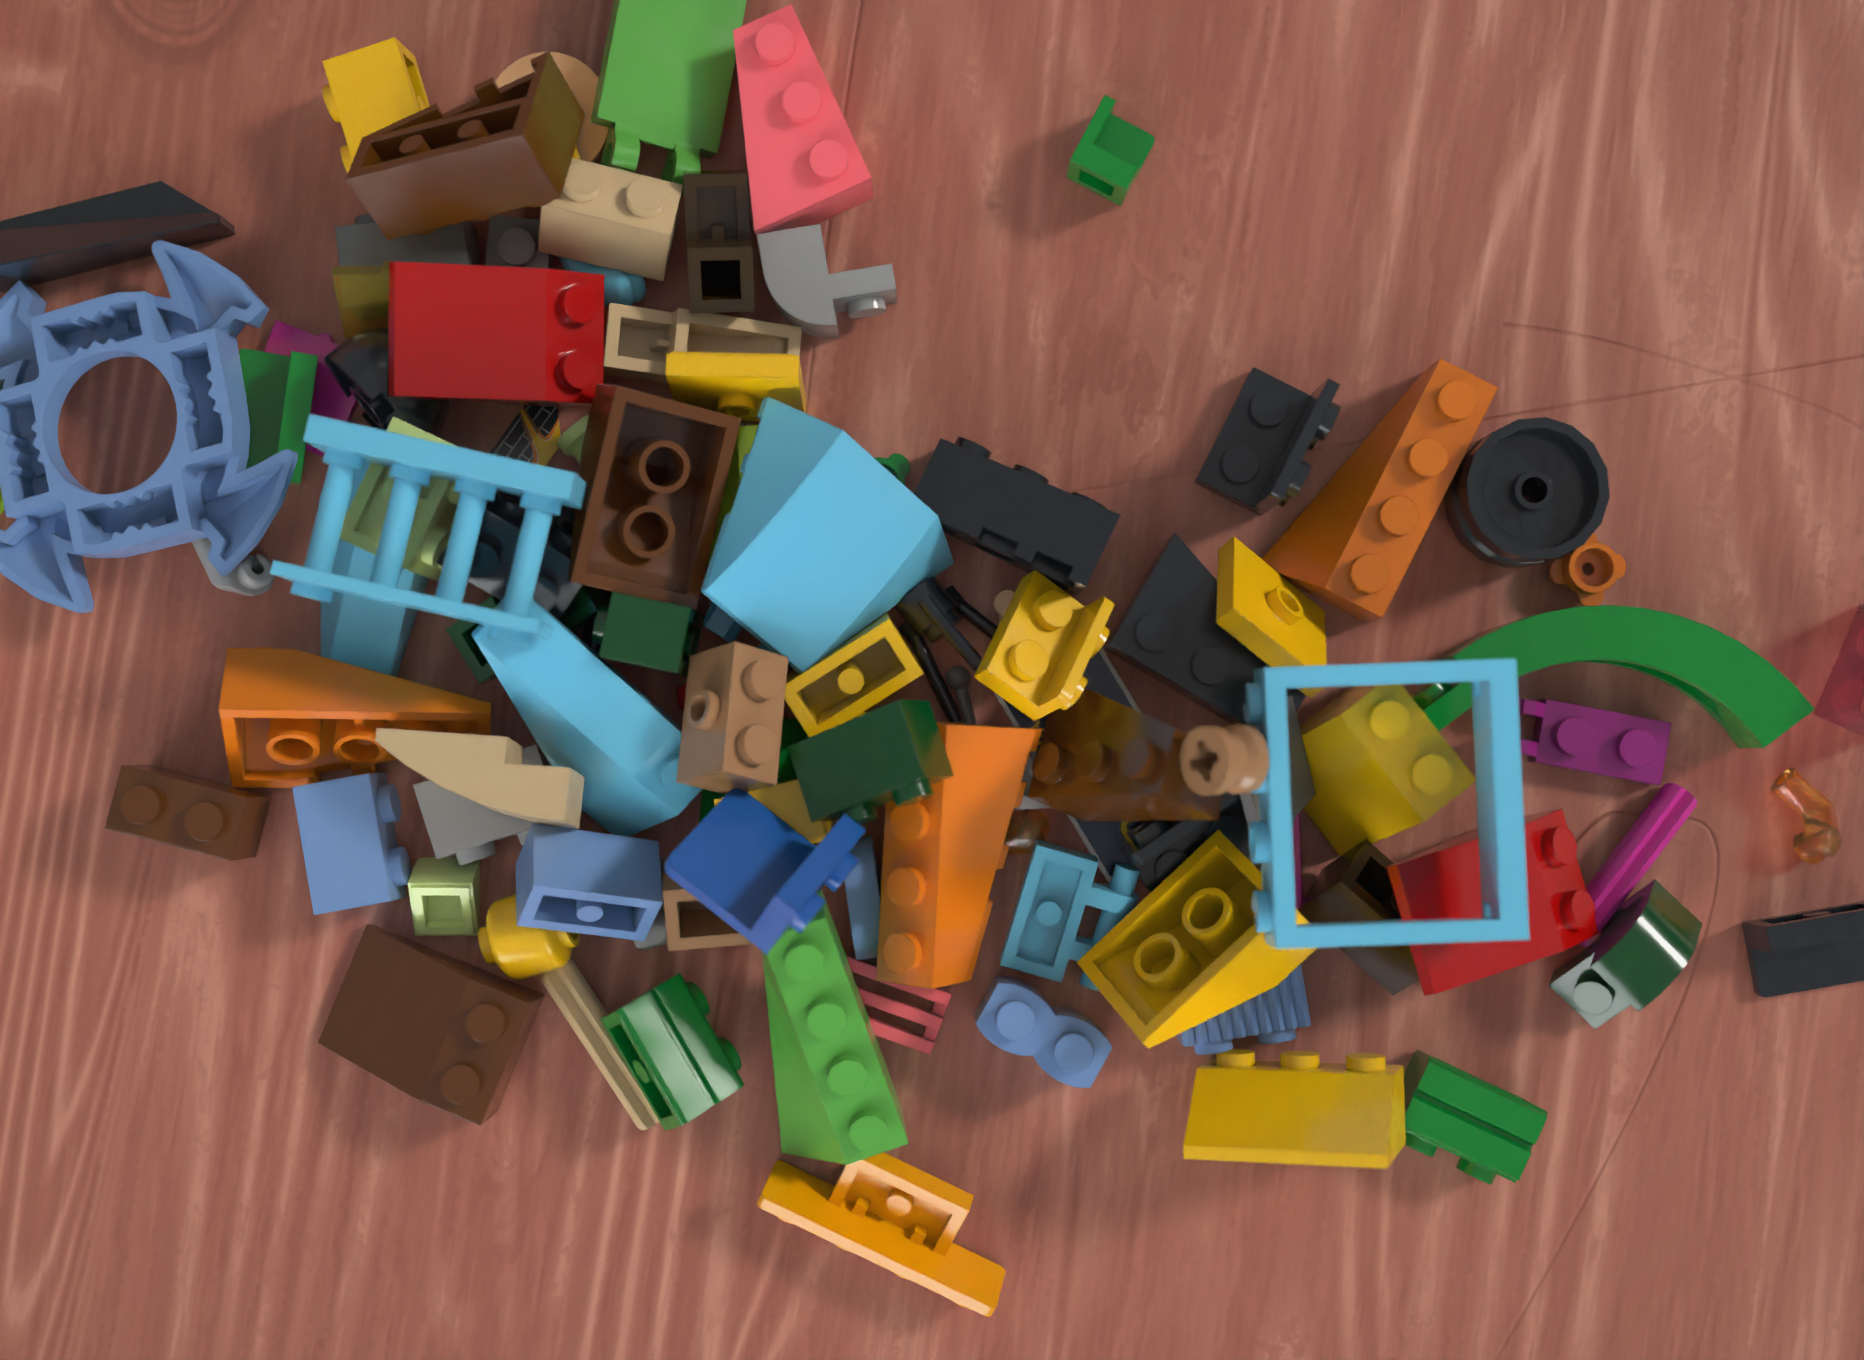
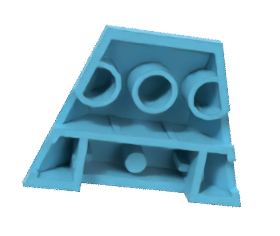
(818, 539)

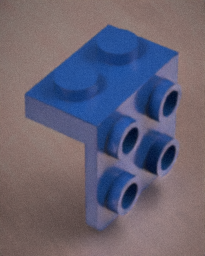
(761, 869)

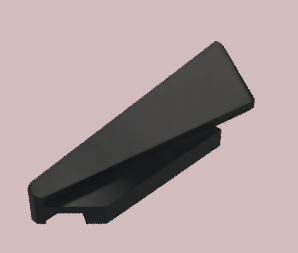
(102, 233)

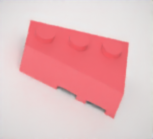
(794, 133)

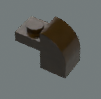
(718, 241)

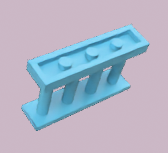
(412, 466)

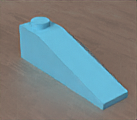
(595, 724)

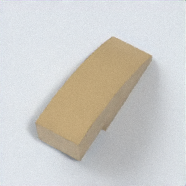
(641, 337)
(490, 774)

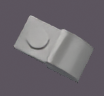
(806, 292)

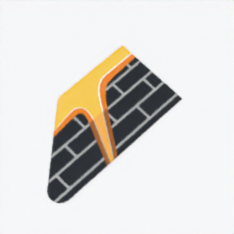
(531, 435)

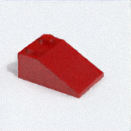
(495, 334)
(1447, 885)

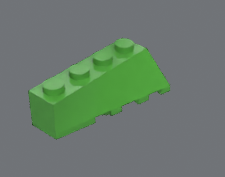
(825, 1056)

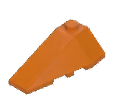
(310, 715)

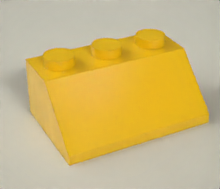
(1297, 1110)

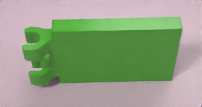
(666, 80)

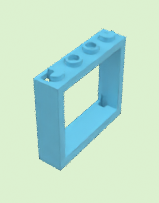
(1497, 795)

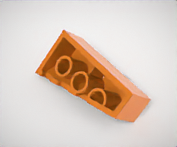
(1378, 505)
(946, 855)

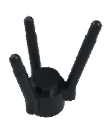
(932, 613)

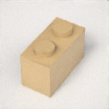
(612, 220)

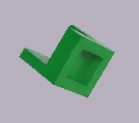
(1109, 154)

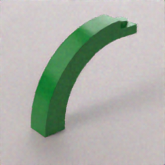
(1707, 666)

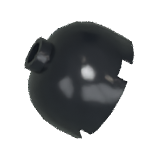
(362, 370)

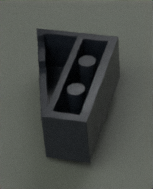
(1015, 514)
(1176, 638)

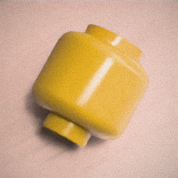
(520, 949)

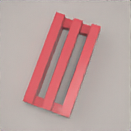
(895, 1033)

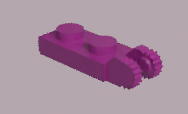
(1596, 741)

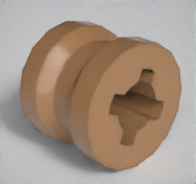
(1224, 759)

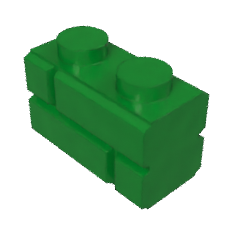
(675, 1051)
(1469, 1119)

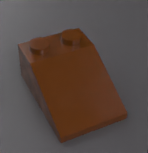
(650, 494)
(430, 1024)

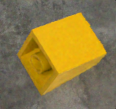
(1377, 766)

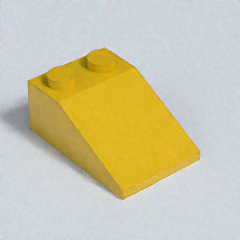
(1190, 947)

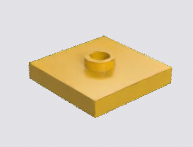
(735, 381)
(1268, 612)

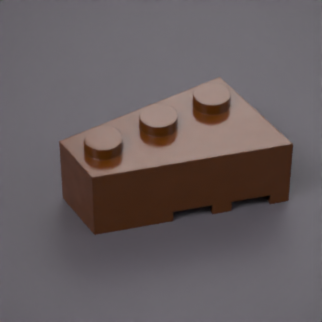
(474, 160)
(1114, 766)

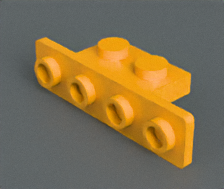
(892, 1219)

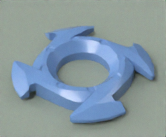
(203, 480)

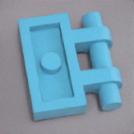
(1051, 909)

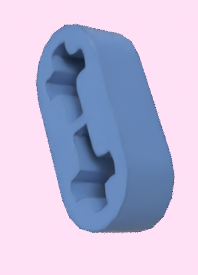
(864, 899)

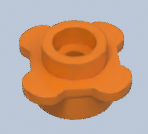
(1589, 588)

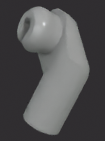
(248, 578)

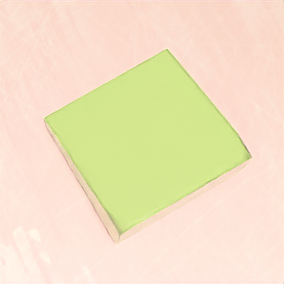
(445, 897)

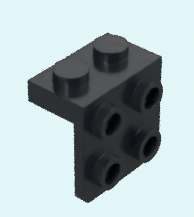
(498, 546)

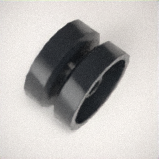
(1535, 460)

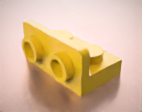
(1043, 647)

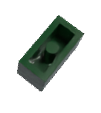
(648, 633)
(871, 761)

